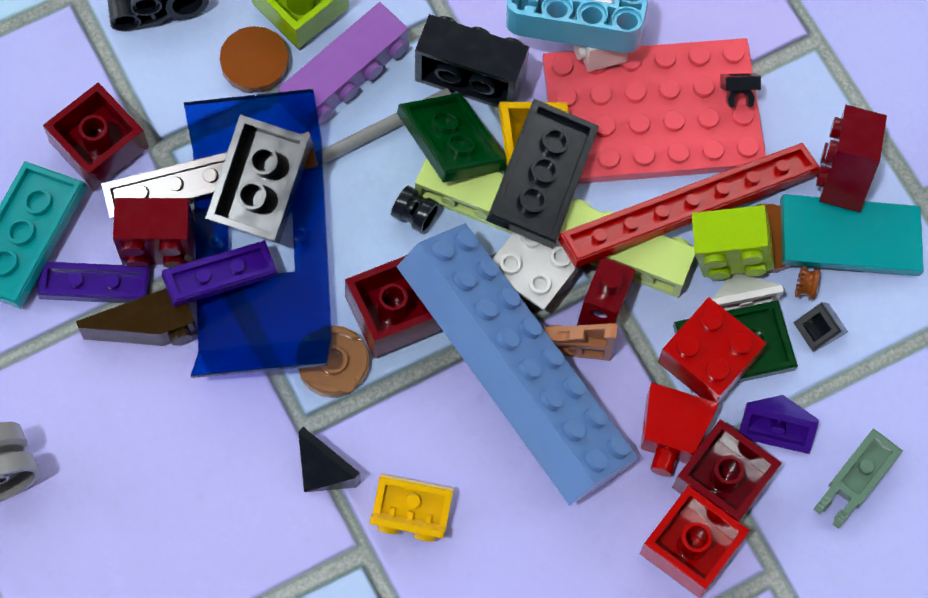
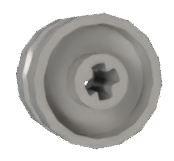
(17, 466)

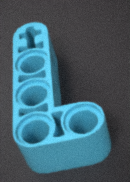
(580, 22)

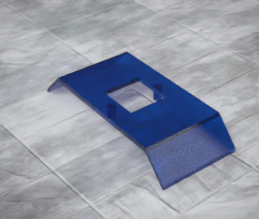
(286, 317)

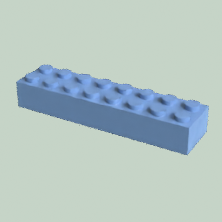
(516, 362)

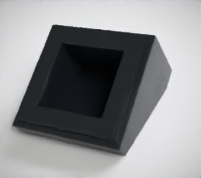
(820, 326)

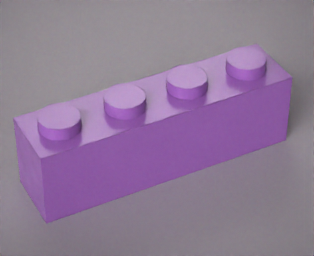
(351, 60)

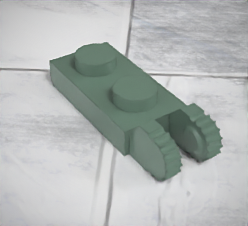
(860, 474)

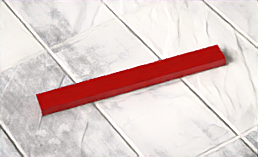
(675, 208)

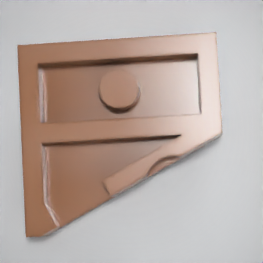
(584, 340)

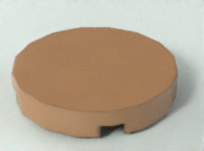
(344, 369)

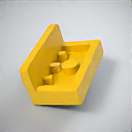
(411, 507)

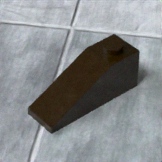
(142, 321)

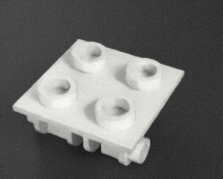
(534, 268)

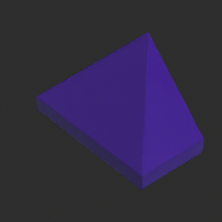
(779, 423)

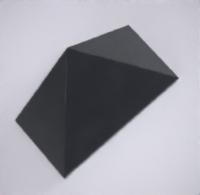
(323, 467)

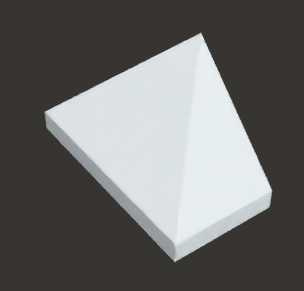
(746, 291)

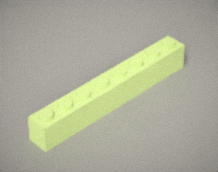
(658, 262)

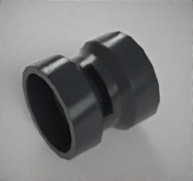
(414, 209)

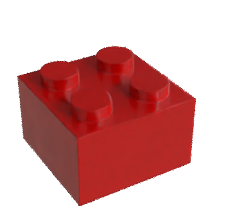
(711, 351)
(694, 541)

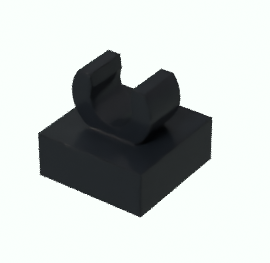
(740, 83)

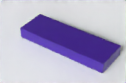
(219, 273)
(93, 282)

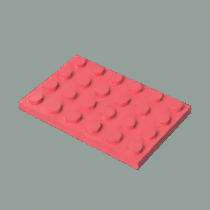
(660, 110)

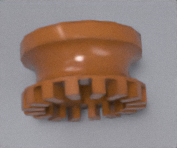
(807, 283)

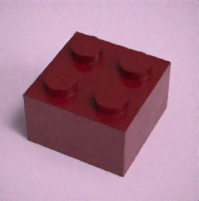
(96, 136)
(851, 157)
(154, 231)
(388, 309)
(728, 470)

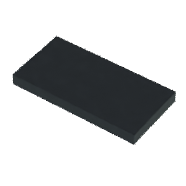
(542, 173)

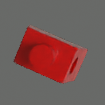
(674, 426)

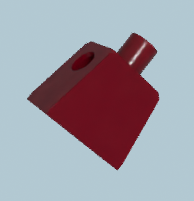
(607, 292)

